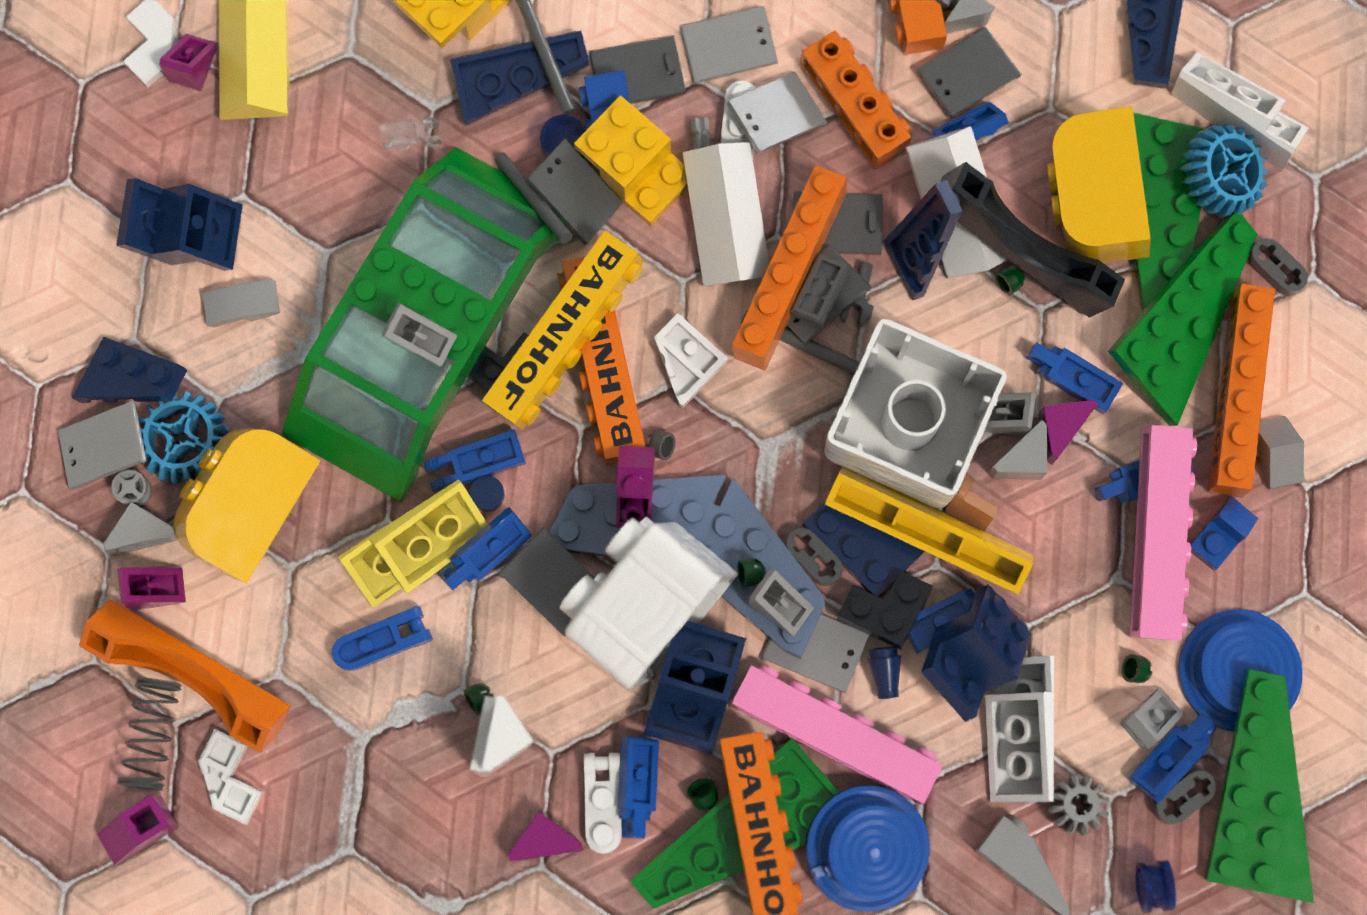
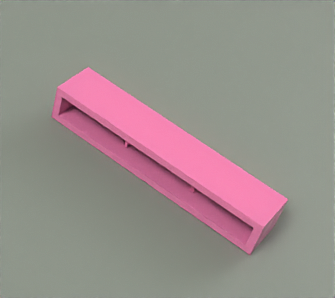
(1162, 532)
(837, 735)

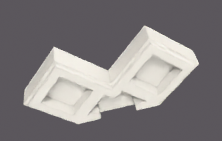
(158, 29)
(218, 766)

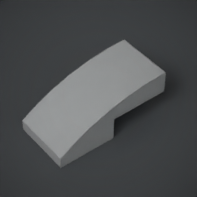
(241, 301)

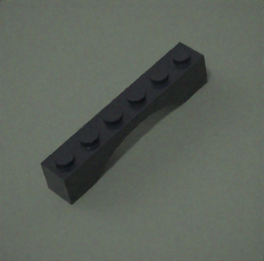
(1075, 278)

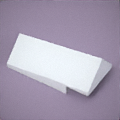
(1232, 99)
(929, 163)
(726, 213)
(1022, 734)
(498, 737)

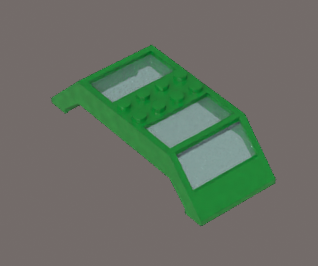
(451, 256)

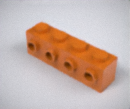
(856, 99)

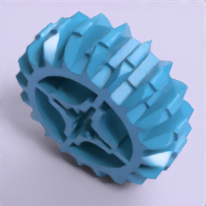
(1224, 170)
(188, 424)

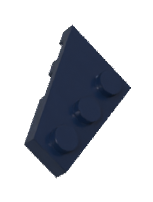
(128, 373)
(863, 550)

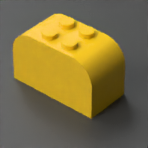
(1100, 186)
(241, 499)

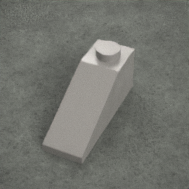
(1020, 860)

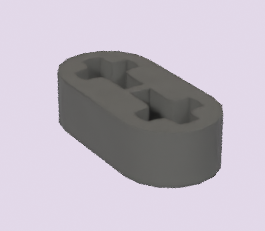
(1276, 267)
(819, 551)
(1191, 803)

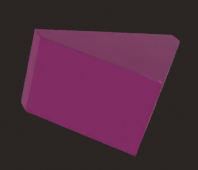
(189, 61)
(1063, 423)
(150, 587)
(542, 840)

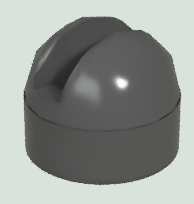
(663, 443)

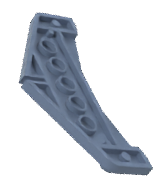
(729, 530)

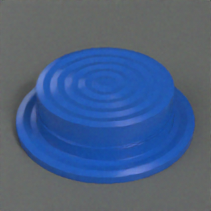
(1219, 653)
(867, 848)

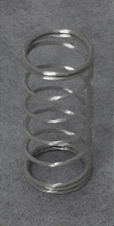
(145, 783)

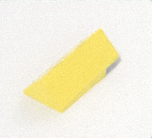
(253, 59)
(413, 545)

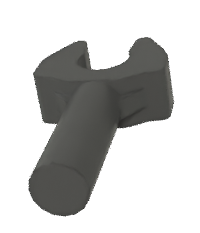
(866, 309)

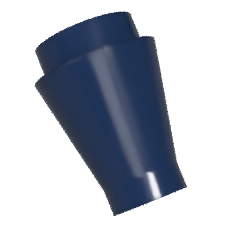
(885, 670)

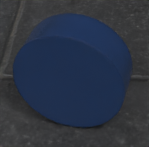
(487, 493)

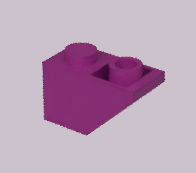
(634, 484)
(137, 828)

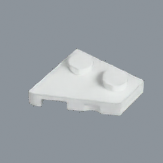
(687, 358)

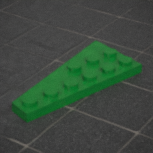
(1170, 212)
(1176, 329)
(1260, 814)
(711, 846)

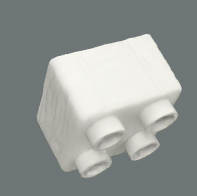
(914, 414)
(645, 599)

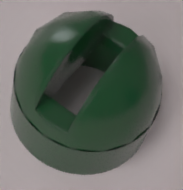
(1010, 279)
(750, 572)
(1135, 662)
(475, 696)
(703, 793)

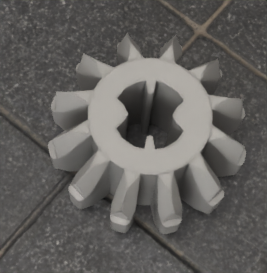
(1089, 799)

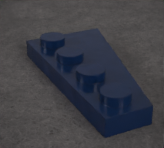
(1153, 39)
(510, 73)
(923, 236)

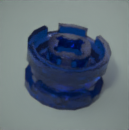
(563, 127)
(1155, 886)

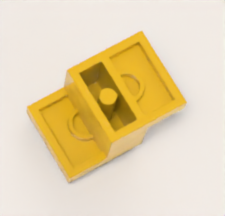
(447, 18)
(634, 160)

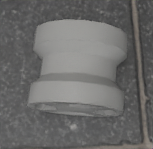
(126, 483)

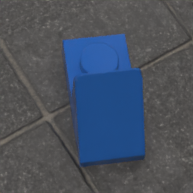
(1223, 533)

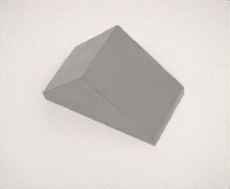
(418, 335)
(1012, 414)
(1280, 452)
(1026, 458)
(138, 531)
(780, 603)

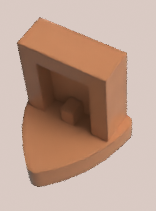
(971, 507)

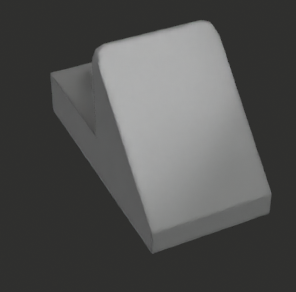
(966, 14)
(1152, 719)

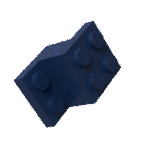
(179, 224)
(976, 652)
(695, 687)

